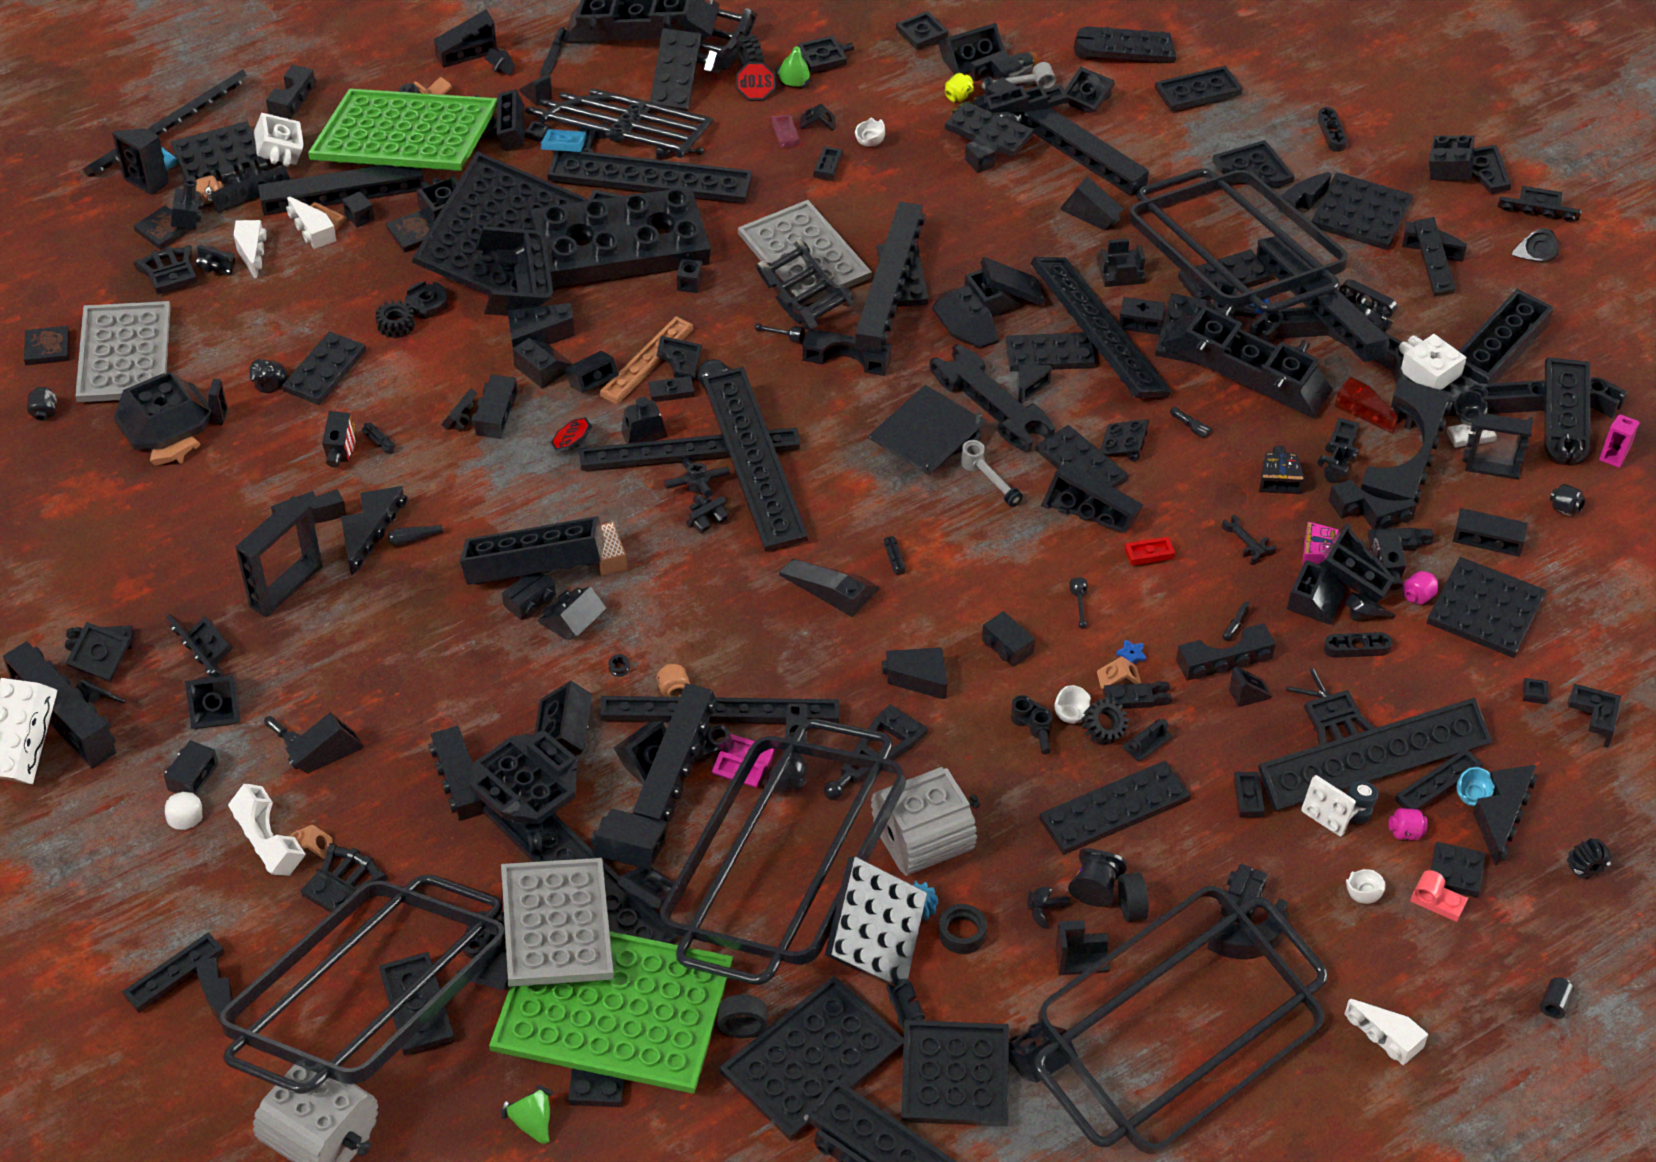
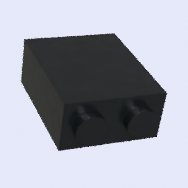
(629, 838)

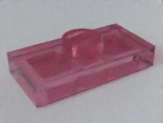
(785, 130)

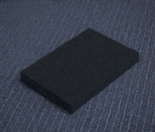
(1012, 281)

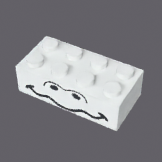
(23, 727)

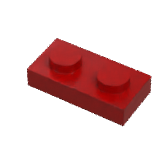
(1149, 551)

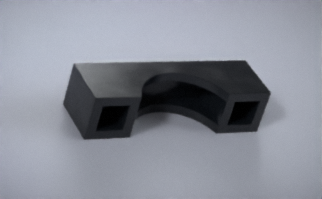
(822, 345)
(1201, 660)

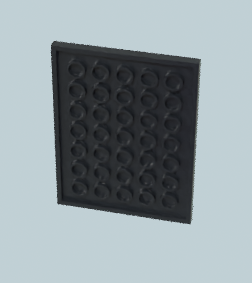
(490, 197)

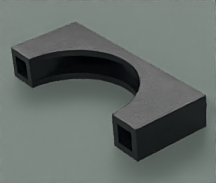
(1426, 408)

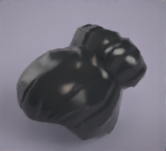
(267, 375)

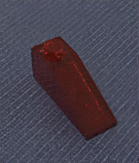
(1365, 404)

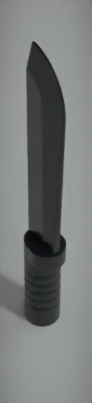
(553, 53)

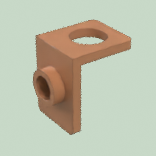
(439, 87)
(1118, 671)
(307, 839)

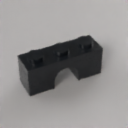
(298, 85)

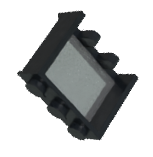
(1497, 445)

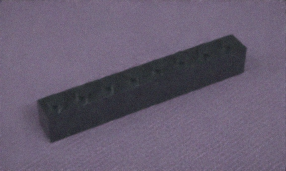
(333, 187)

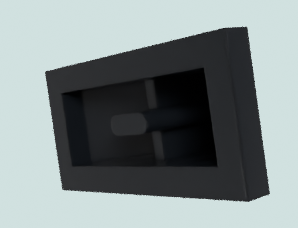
(538, 89)
(1032, 379)
(1247, 688)

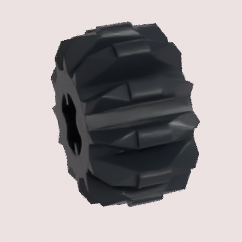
(1589, 858)

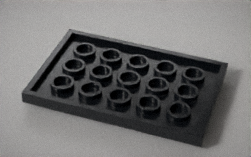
(806, 1050)

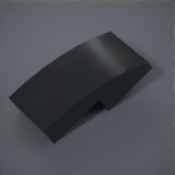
(1344, 432)

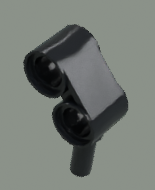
(1031, 714)
(710, 745)

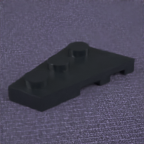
(1490, 169)

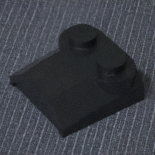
(1088, 90)

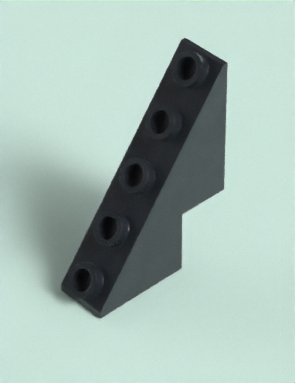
(366, 528)
(1499, 812)

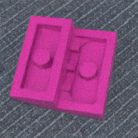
(728, 763)

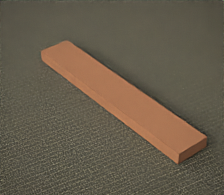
(643, 362)

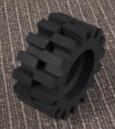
(749, 50)
(395, 327)
(1113, 712)

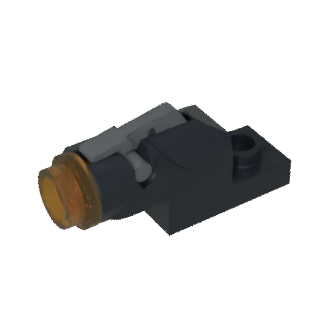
(1003, 65)

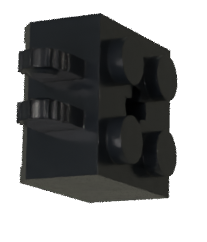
(434, 197)

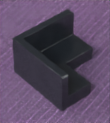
(1601, 704)
(1078, 950)

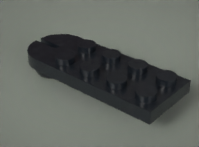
(1124, 44)
(1567, 410)

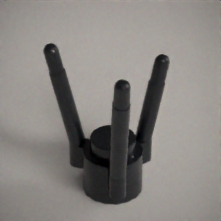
(92, 692)

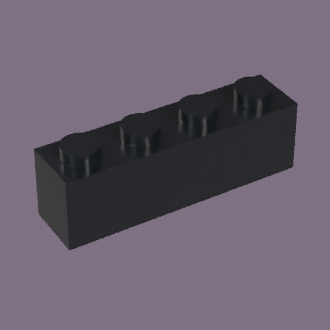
(456, 768)

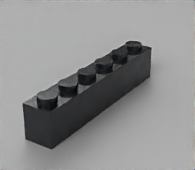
(676, 753)

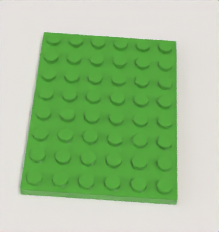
(404, 129)
(638, 1027)

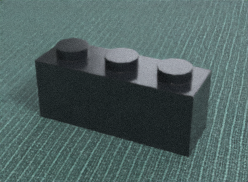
(510, 120)
(495, 406)
(1490, 532)

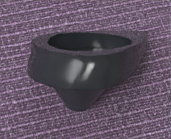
(1538, 246)
(1364, 608)

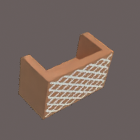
(613, 552)

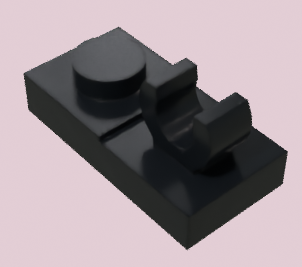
(455, 416)

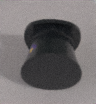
(1097, 877)

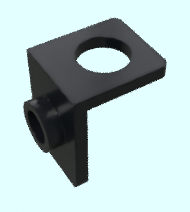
(815, 114)

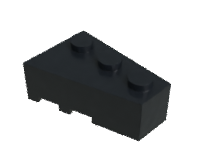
(541, 323)
(1356, 566)

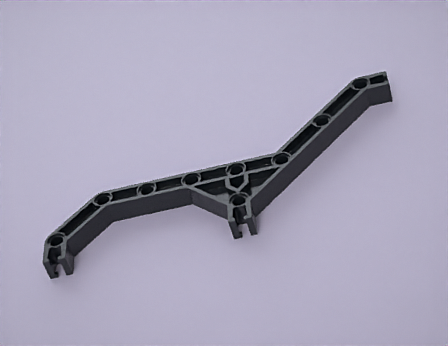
(1500, 397)

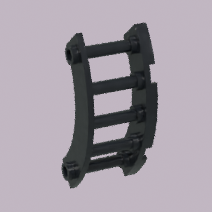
(723, 57)
(807, 315)

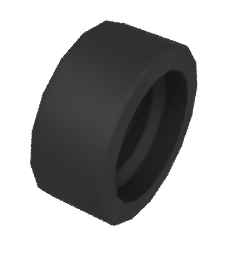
(1133, 897)
(957, 944)
(742, 1026)

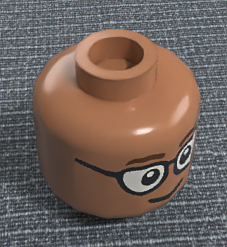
(206, 186)

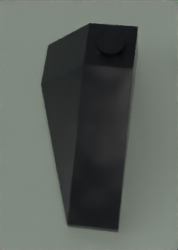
(835, 587)

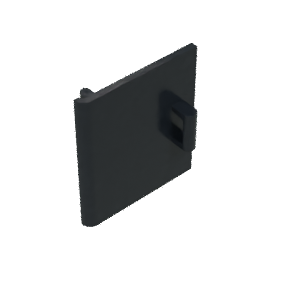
(926, 429)

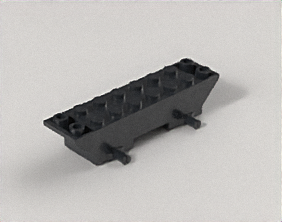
(638, 19)
(1276, 371)

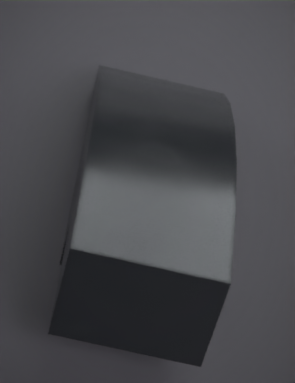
(1308, 191)
(1452, 246)
(324, 507)
(215, 989)

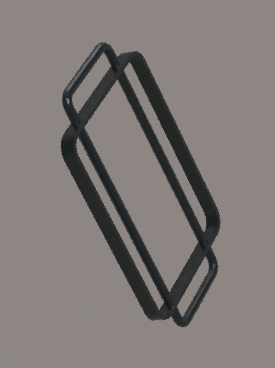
(1247, 296)
(790, 746)
(333, 1068)
(1125, 1126)

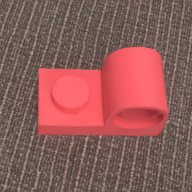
(1433, 896)

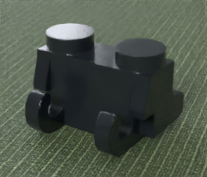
(1338, 462)

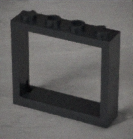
(264, 598)

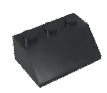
(970, 46)
(141, 159)
(566, 716)

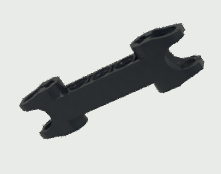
(1013, 418)

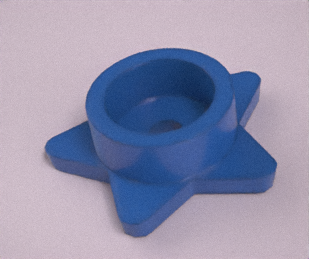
(1129, 647)

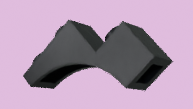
(1378, 512)

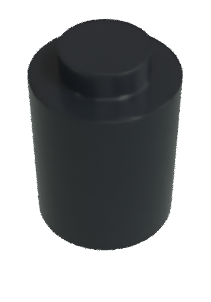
(1557, 998)

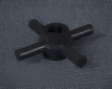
(697, 477)

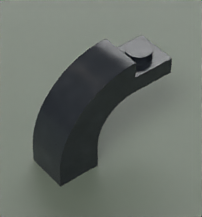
(1237, 945)

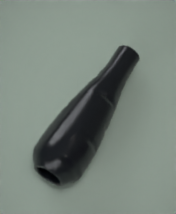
(408, 535)

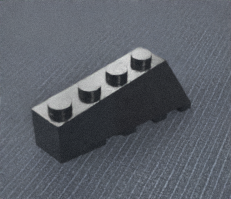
(1091, 499)

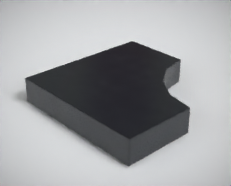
(681, 356)

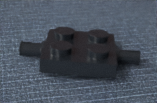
(824, 53)

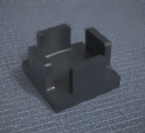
(1120, 265)

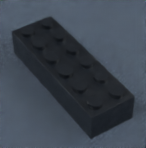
(1505, 337)
(532, 550)
(71, 715)

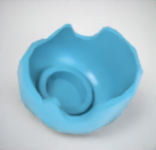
(1474, 784)

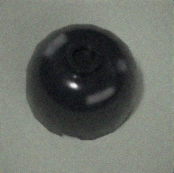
(792, 777)

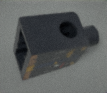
(1281, 473)

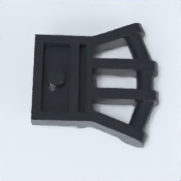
(170, 276)
(1334, 711)
(329, 889)

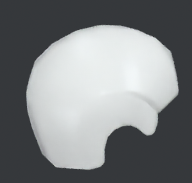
(870, 132)
(1071, 704)
(183, 810)
(1365, 886)

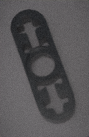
(1329, 113)
(1352, 288)
(1364, 638)

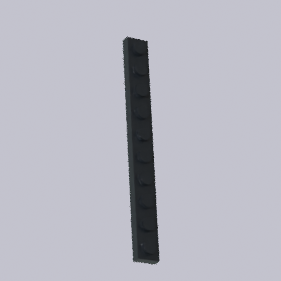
(173, 118)
(673, 450)
(728, 709)

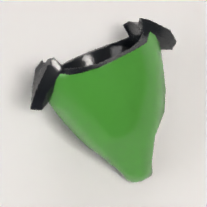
(794, 70)
(531, 1113)

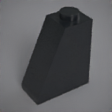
(1093, 205)
(917, 670)
(323, 744)

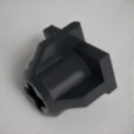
(500, 59)

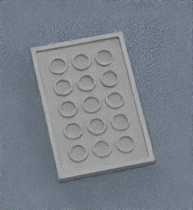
(774, 237)
(121, 348)
(556, 922)

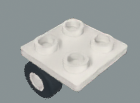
(1335, 808)

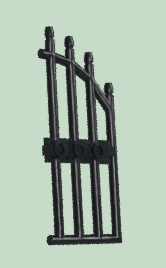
(629, 119)

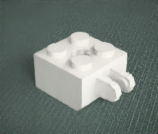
(278, 139)
(1431, 361)

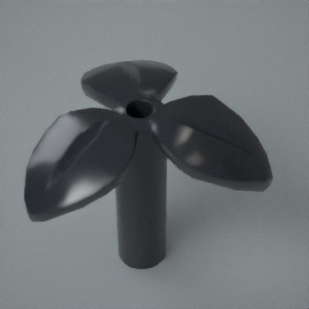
(1040, 901)

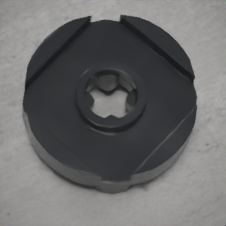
(434, 293)
(1381, 322)

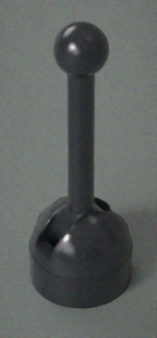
(664, 153)
(795, 334)
(1079, 588)

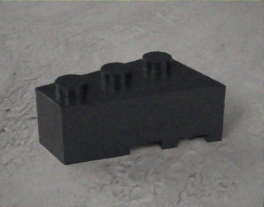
(466, 41)

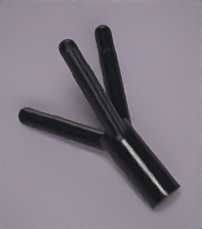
(1322, 693)

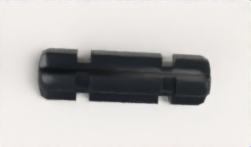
(378, 437)
(895, 555)

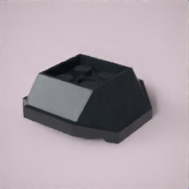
(161, 412)
(526, 778)

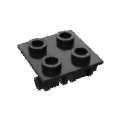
(1125, 438)

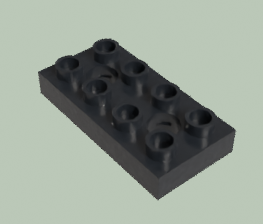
(621, 236)

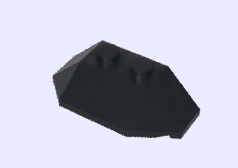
(966, 317)

